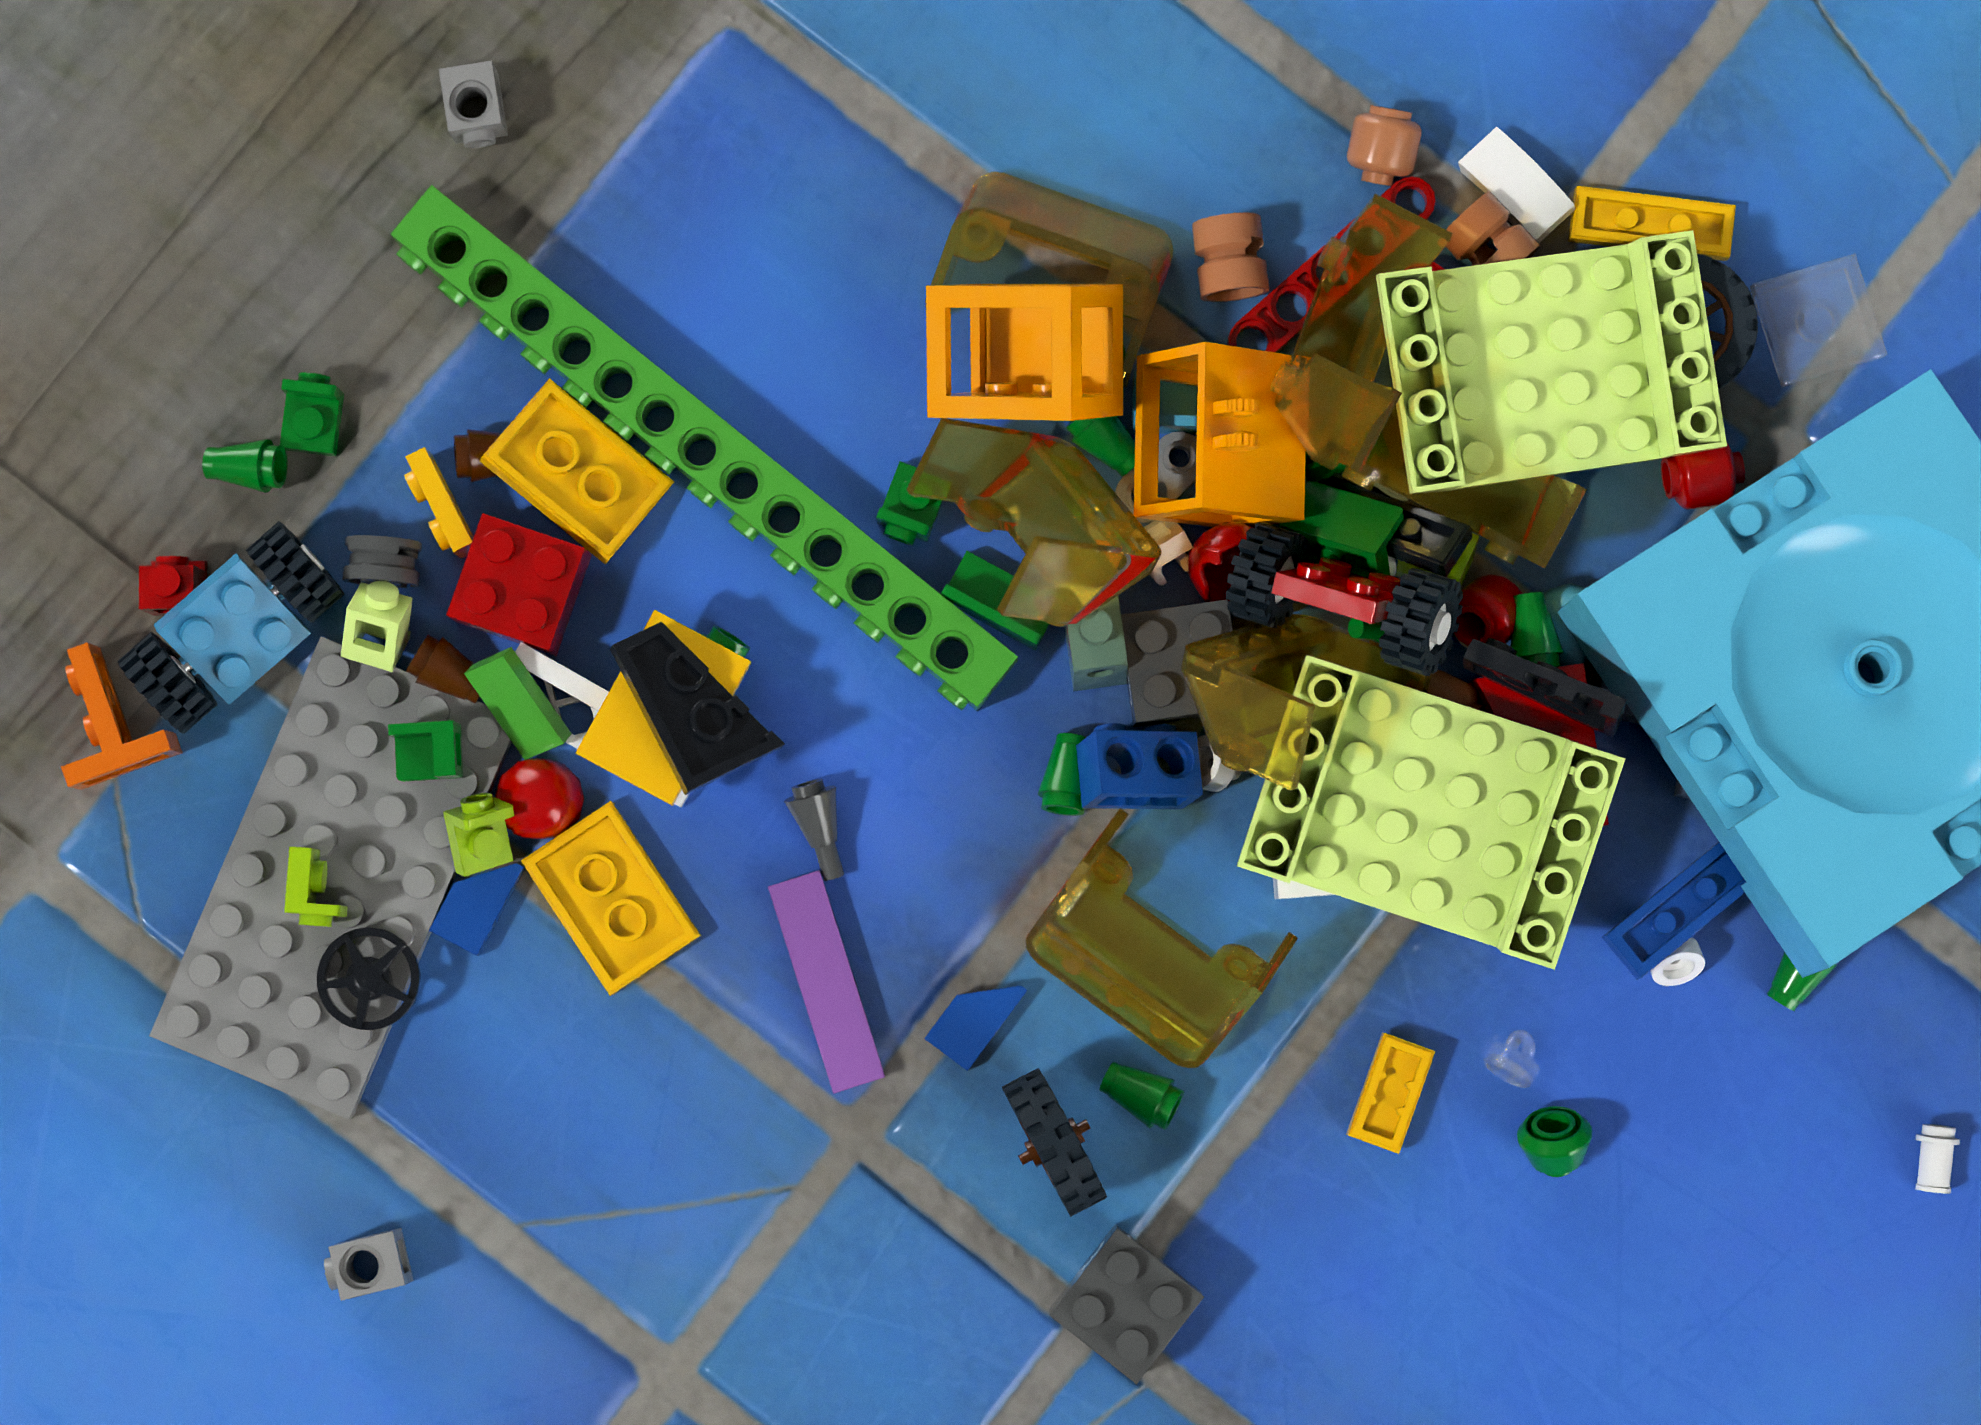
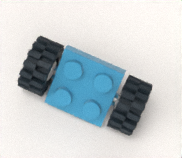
(231, 629)

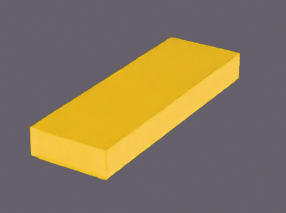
(1622, 217)

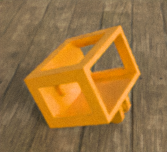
(1032, 351)
(1245, 450)

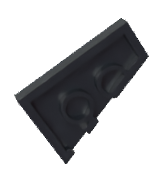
(1545, 685)
(689, 712)

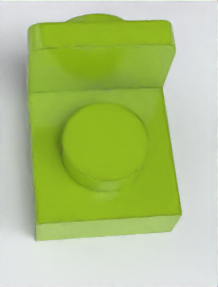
(479, 833)
(304, 880)

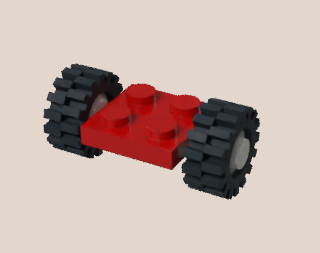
(1414, 610)

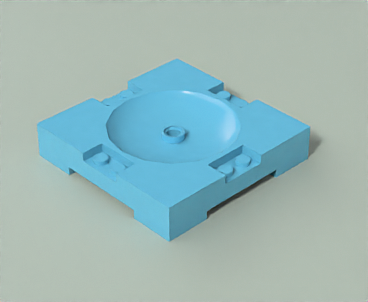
(1747, 679)

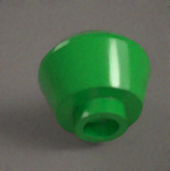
(1555, 1140)

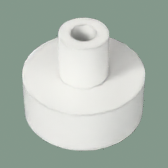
(1213, 773)
(1680, 965)

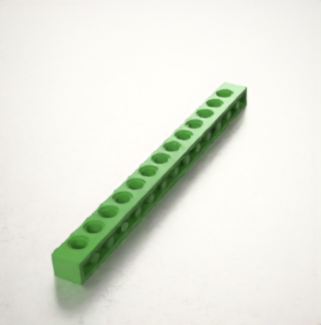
(439, 221)

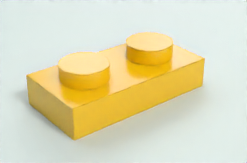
(429, 484)

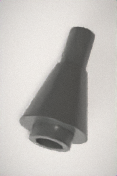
(816, 815)

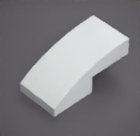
(1517, 183)

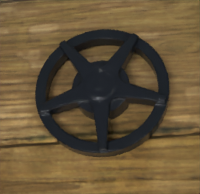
(368, 978)

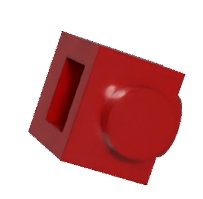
(168, 582)

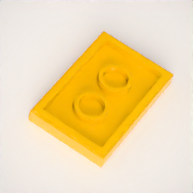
(576, 471)
(622, 737)
(611, 898)

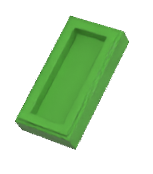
(518, 703)

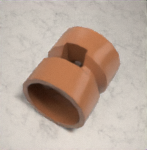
(1486, 221)
(1230, 257)

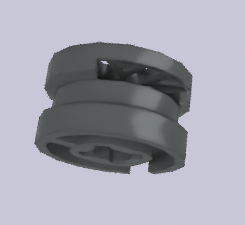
(382, 560)

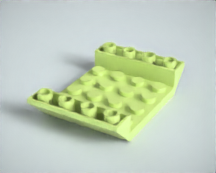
(1551, 363)
(1436, 813)

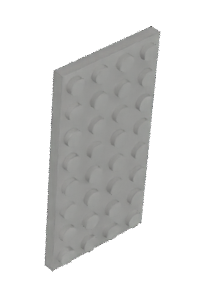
(331, 786)

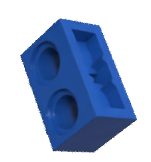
(1141, 778)

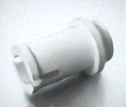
(1936, 1158)

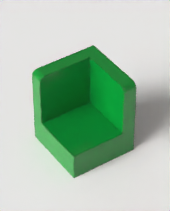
(427, 750)

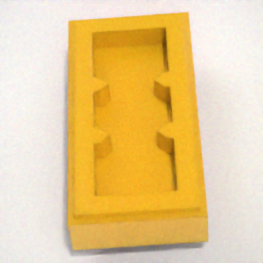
(1390, 1093)

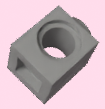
(467, 82)
(392, 1260)

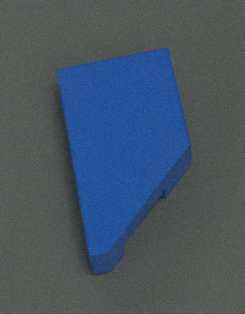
(475, 907)
(972, 1023)

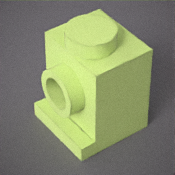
(379, 612)

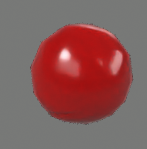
(1212, 557)
(543, 797)

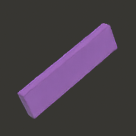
(826, 981)

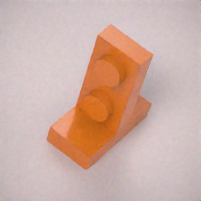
(108, 726)

